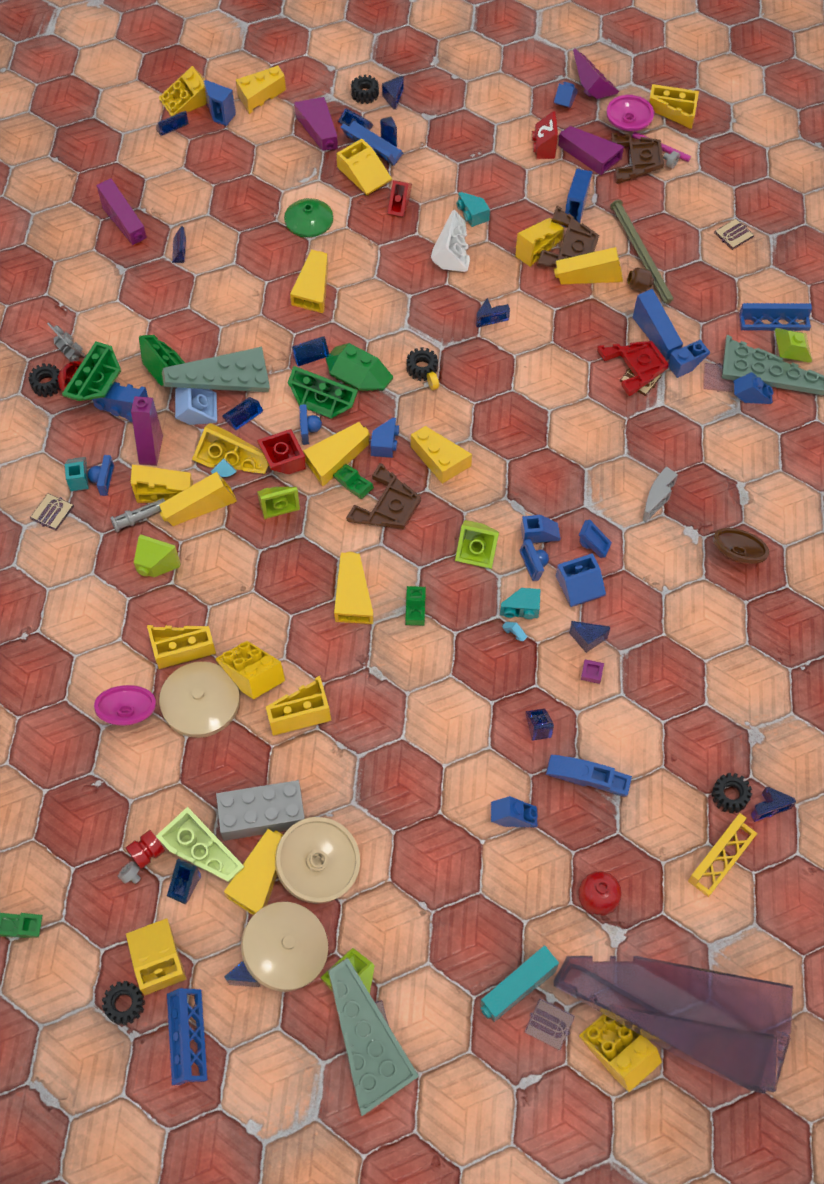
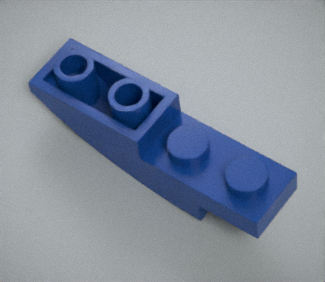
(588, 773)

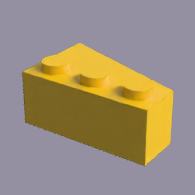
(300, 709)

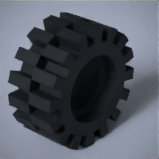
(365, 83)
(421, 356)
(41, 373)
(739, 784)
(123, 1016)

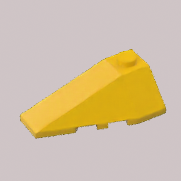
(221, 444)

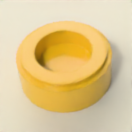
(433, 381)

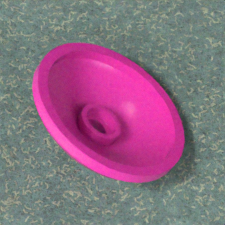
(630, 112)
(125, 705)

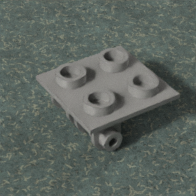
(66, 345)

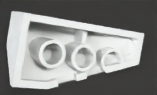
(450, 247)

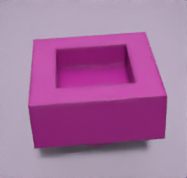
(592, 671)

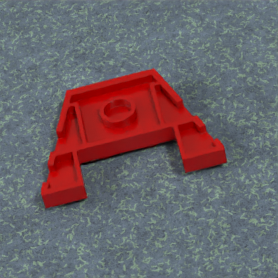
(642, 359)

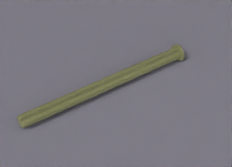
(641, 250)

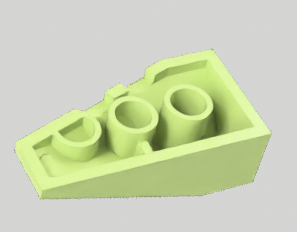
(194, 842)

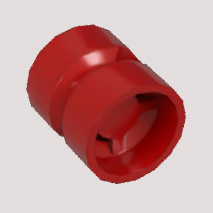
(145, 849)

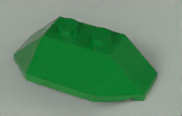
(157, 356)
(358, 368)
(94, 374)
(321, 393)

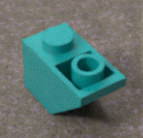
(473, 208)
(77, 473)
(522, 604)

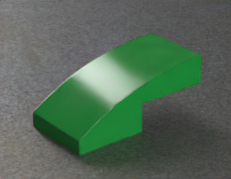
(353, 481)
(415, 605)
(21, 925)

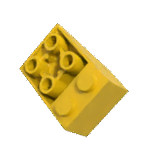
(185, 93)
(363, 166)
(252, 669)
(155, 957)
(621, 1051)

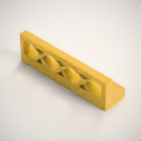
(716, 850)

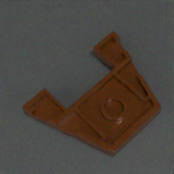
(645, 156)
(577, 240)
(394, 506)

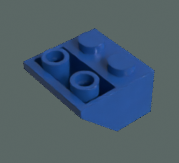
(220, 102)
(581, 580)

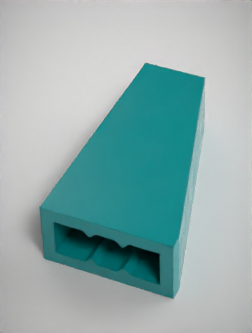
(519, 984)

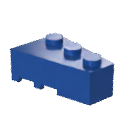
(120, 400)

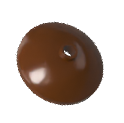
(740, 546)

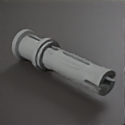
(131, 517)

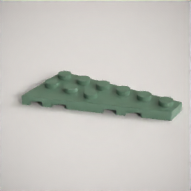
(231, 371)
(773, 371)
(372, 1050)

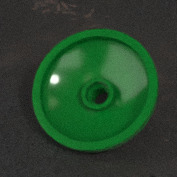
(308, 217)

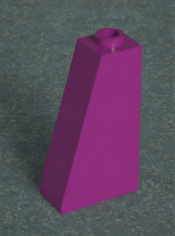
(317, 121)
(590, 149)
(120, 211)
(146, 430)

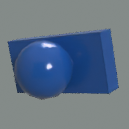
(308, 423)
(102, 475)
(594, 539)
(534, 559)

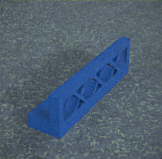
(380, 146)
(774, 312)
(179, 1030)

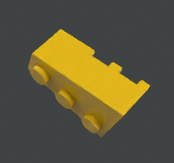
(260, 86)
(674, 103)
(538, 237)
(440, 454)
(156, 483)
(180, 645)

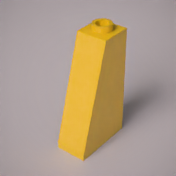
(590, 268)
(311, 283)
(336, 451)
(198, 500)
(352, 593)
(255, 882)

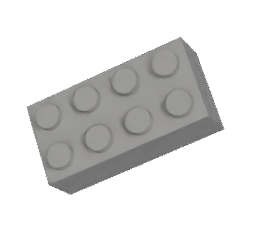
(259, 808)

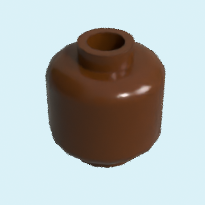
(640, 279)

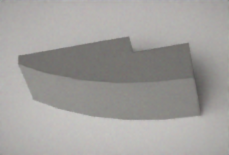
(659, 492)

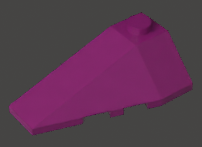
(592, 78)

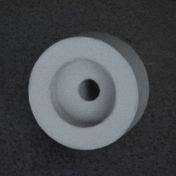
(672, 159)
(129, 872)

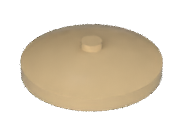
(199, 699)
(317, 860)
(284, 946)

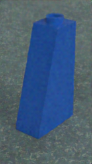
(578, 194)
(656, 324)

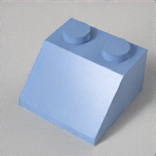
(195, 405)

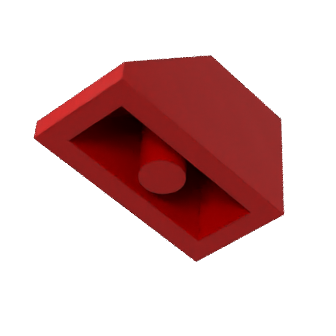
(399, 197)

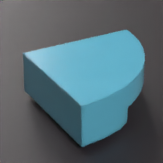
(224, 468)
(514, 628)

